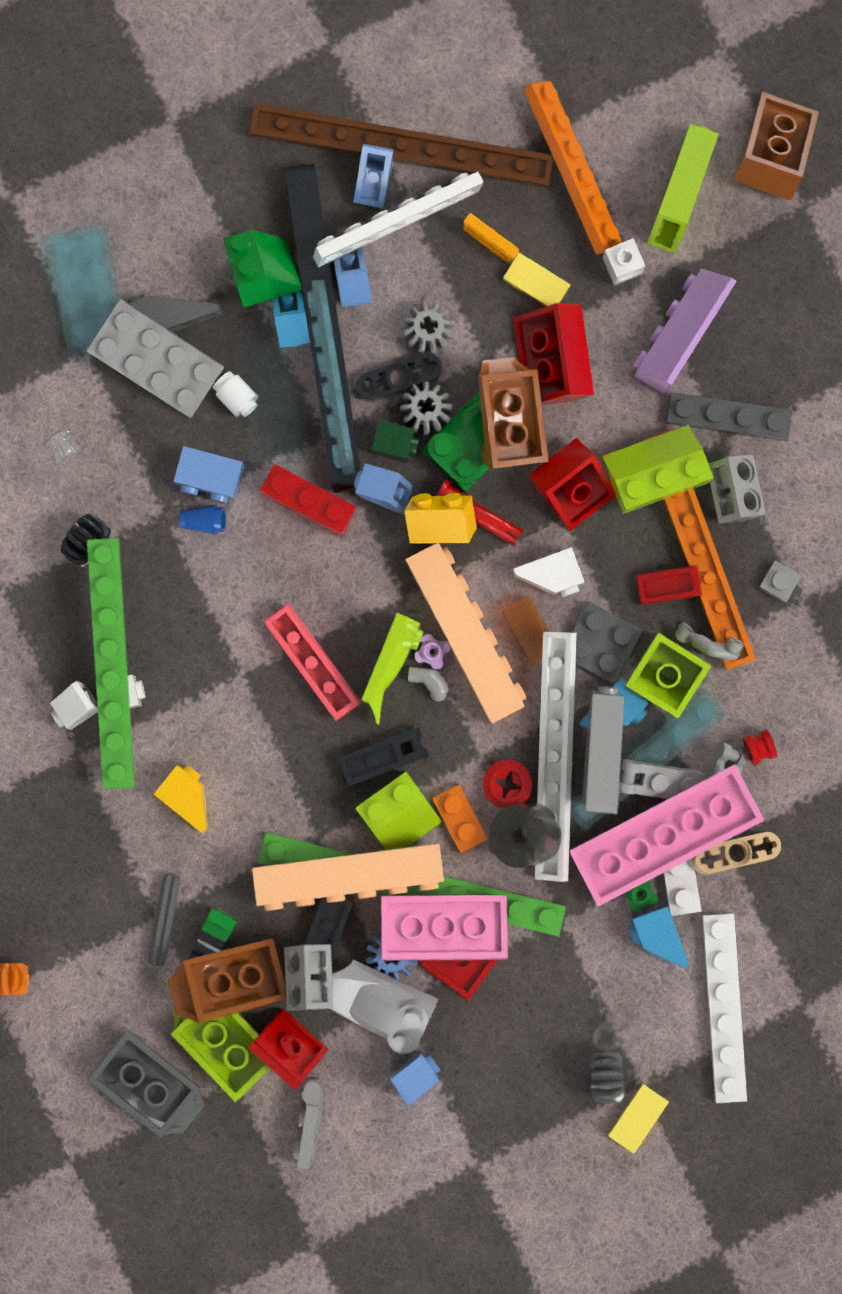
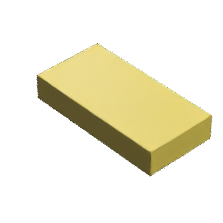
(536, 281)
(638, 1118)

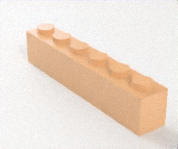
(464, 632)
(348, 875)

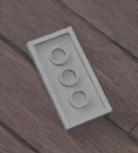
(155, 358)

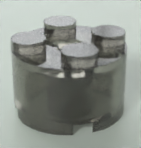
(524, 835)

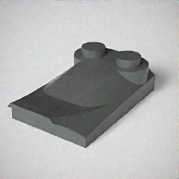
(148, 1086)

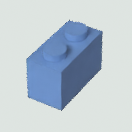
(208, 474)

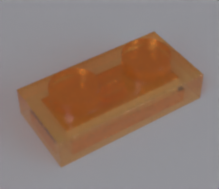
(527, 627)

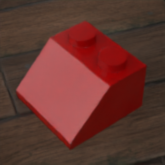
(573, 484)

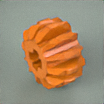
(13, 979)

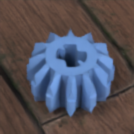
(391, 966)

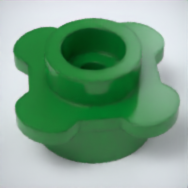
(648, 897)

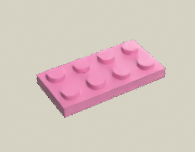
(444, 927)

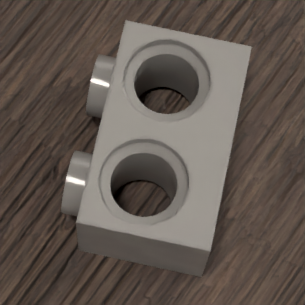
(736, 489)
(308, 977)

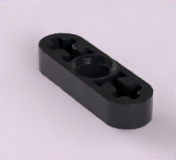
(402, 365)

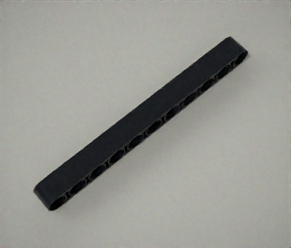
(308, 231)

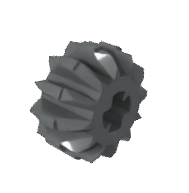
(607, 1077)

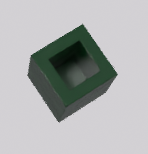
(394, 441)

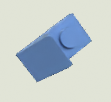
(373, 175)

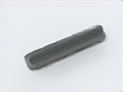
(164, 920)

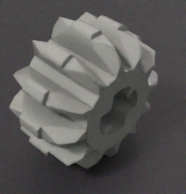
(435, 319)
(429, 417)

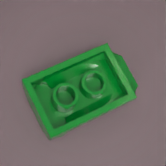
(459, 445)

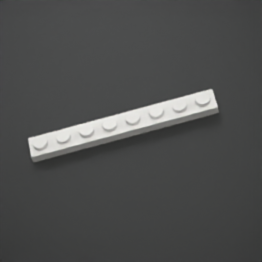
(557, 743)

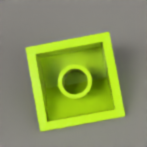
(668, 675)
(398, 814)

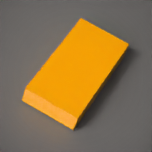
(490, 238)

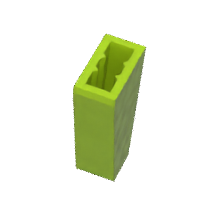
(683, 188)

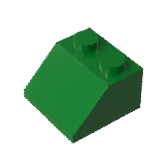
(261, 266)

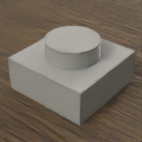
(779, 581)

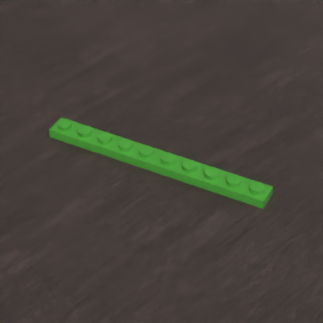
(521, 909)

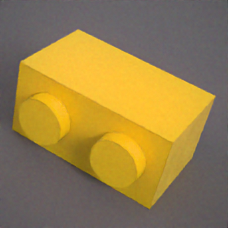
(440, 518)

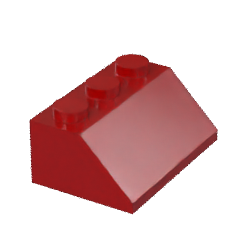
(556, 346)

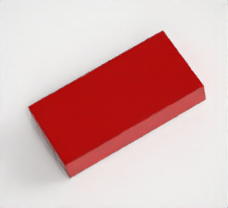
(669, 585)

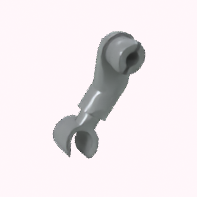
(714, 649)

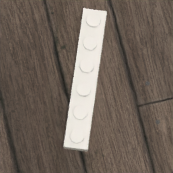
(387, 223)
(724, 1008)

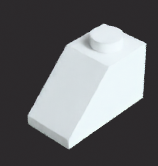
(553, 573)
(74, 706)

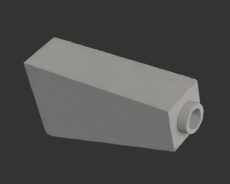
(603, 751)

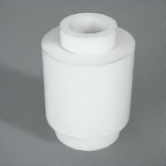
(235, 394)

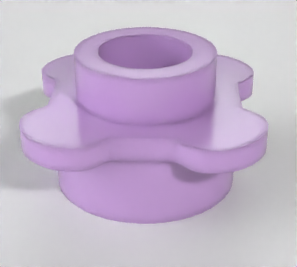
(440, 648)

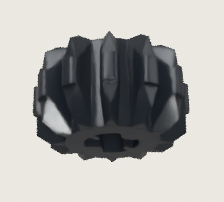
(75, 543)

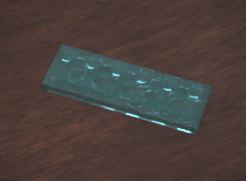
(329, 368)

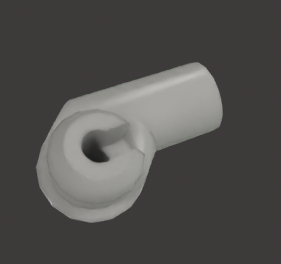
(432, 679)

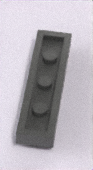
(729, 416)

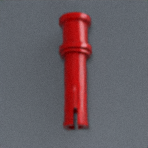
(486, 518)

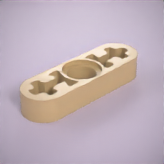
(760, 856)

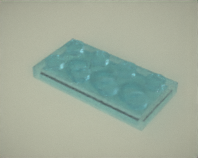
(83, 283)

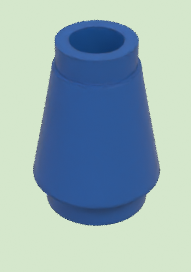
(204, 519)

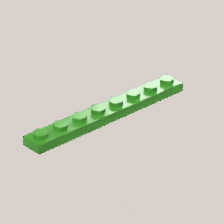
(111, 663)

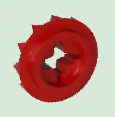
(520, 777)

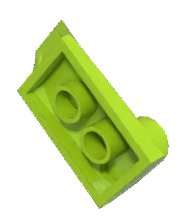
(401, 639)
(223, 1051)

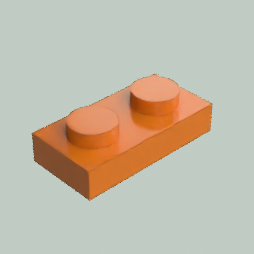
(460, 818)

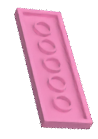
(666, 835)

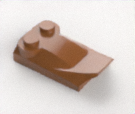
(511, 414)
(228, 982)

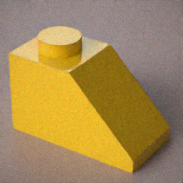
(185, 796)

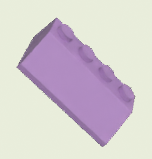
(683, 330)

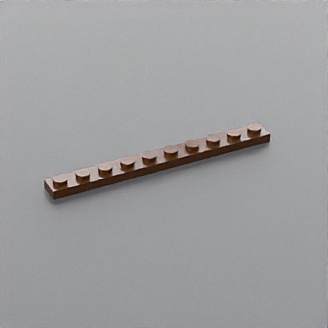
(408, 145)

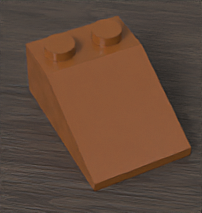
(776, 146)

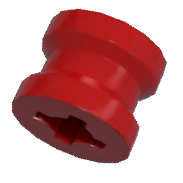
(760, 747)

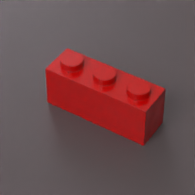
(308, 500)

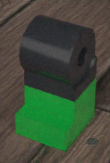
(214, 933)

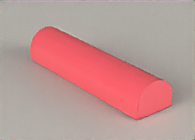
(312, 662)

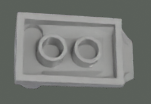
(382, 1005)

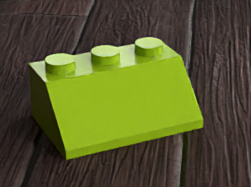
(657, 469)

